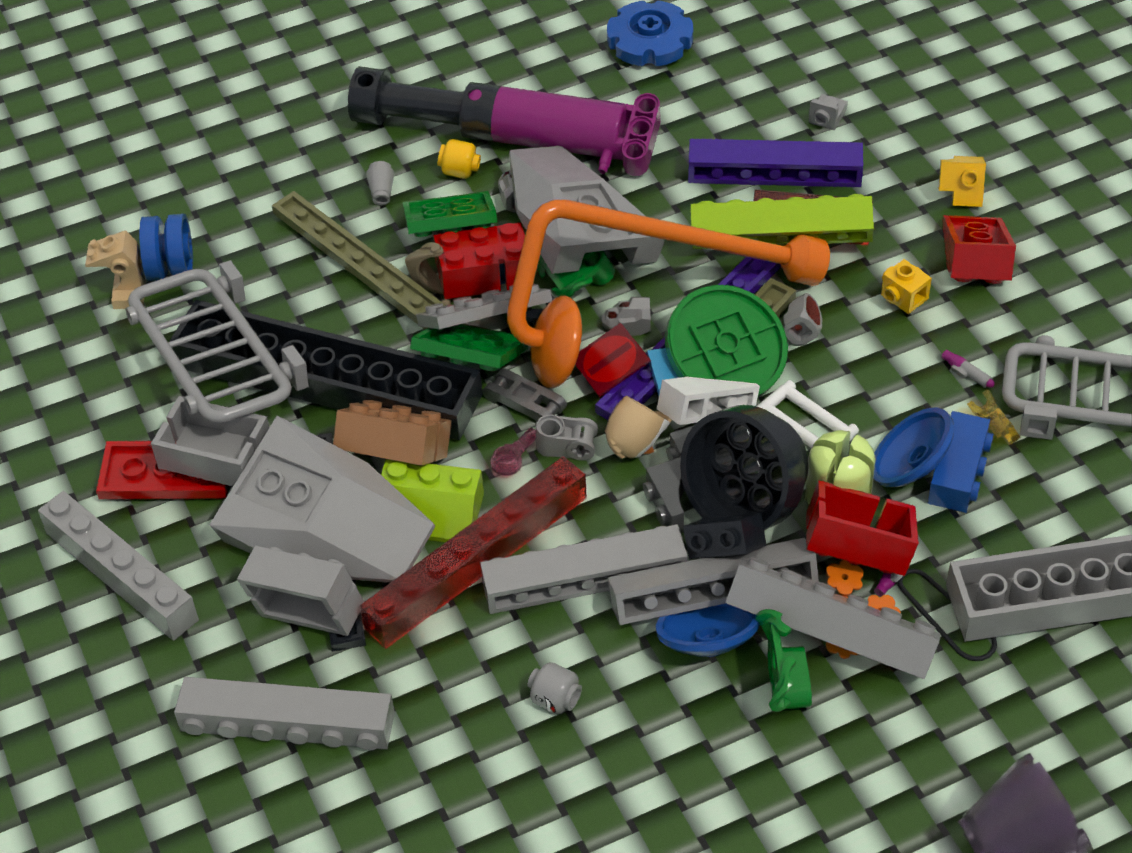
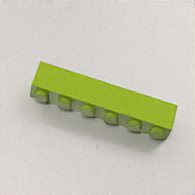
(779, 221)

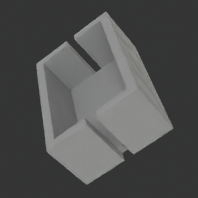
(207, 448)
(301, 590)

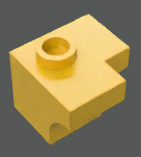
(964, 178)

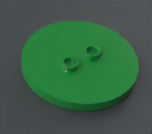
(727, 337)

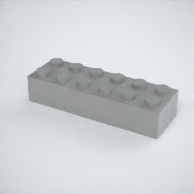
(1042, 588)

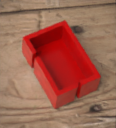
(473, 259)
(840, 528)

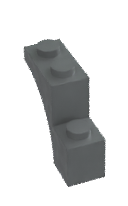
(665, 483)

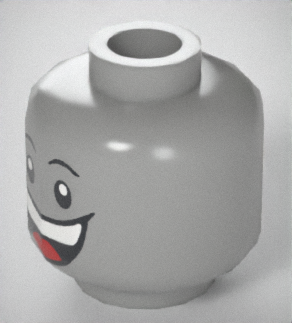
(554, 688)

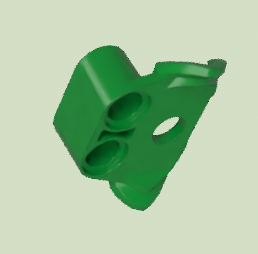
(594, 268)
(786, 665)

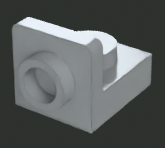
(827, 111)

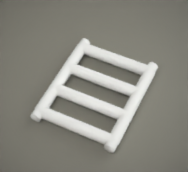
(789, 391)

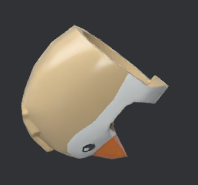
(634, 428)

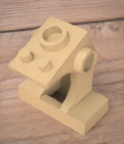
(123, 257)

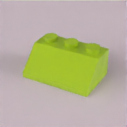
(441, 492)

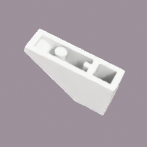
(692, 398)

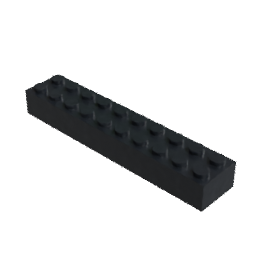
(338, 367)

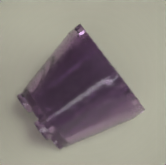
(1023, 815)

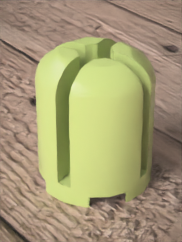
(830, 463)

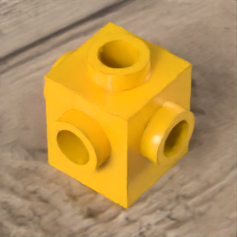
(906, 286)

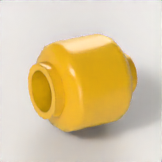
(458, 159)

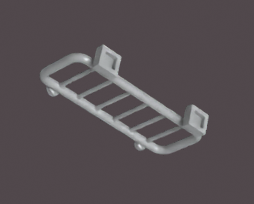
(228, 291)
(1041, 417)

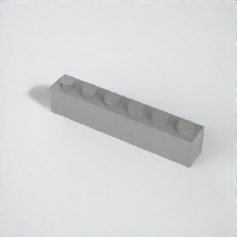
(119, 565)
(576, 568)
(699, 581)
(835, 618)
(285, 713)

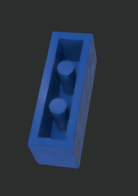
(956, 474)

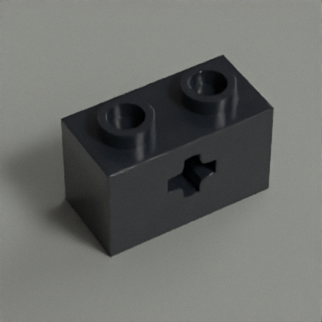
(724, 535)

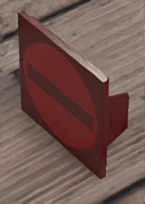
(611, 359)

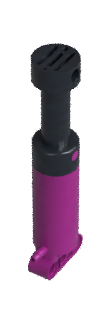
(517, 116)

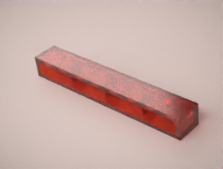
(457, 562)

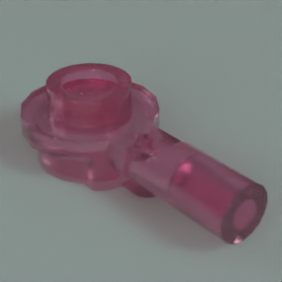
(508, 459)

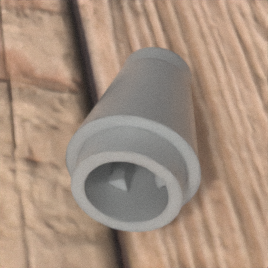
(380, 180)

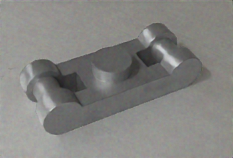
(523, 395)

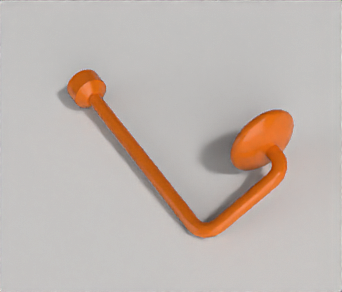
(558, 329)

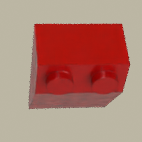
(978, 248)

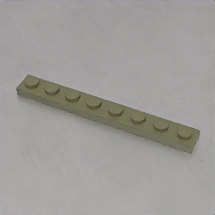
(354, 255)

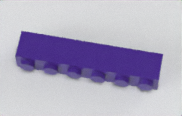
(775, 162)

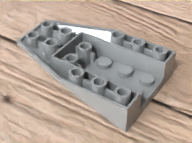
(557, 175)
(323, 504)

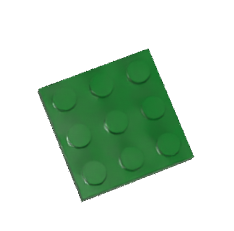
(449, 213)
(469, 344)

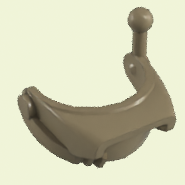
(422, 272)

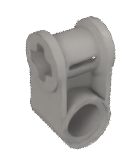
(563, 436)

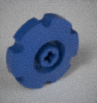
(650, 33)

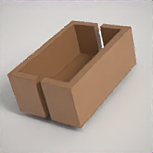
(392, 432)

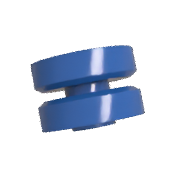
(165, 246)

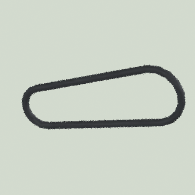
(933, 622)

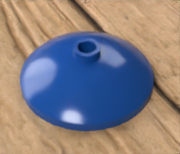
(913, 447)
(707, 630)

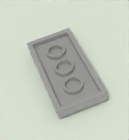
(469, 309)

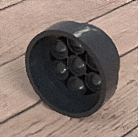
(715, 477)

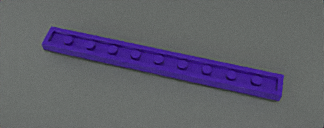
(640, 386)

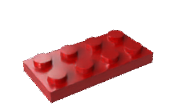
(133, 473)

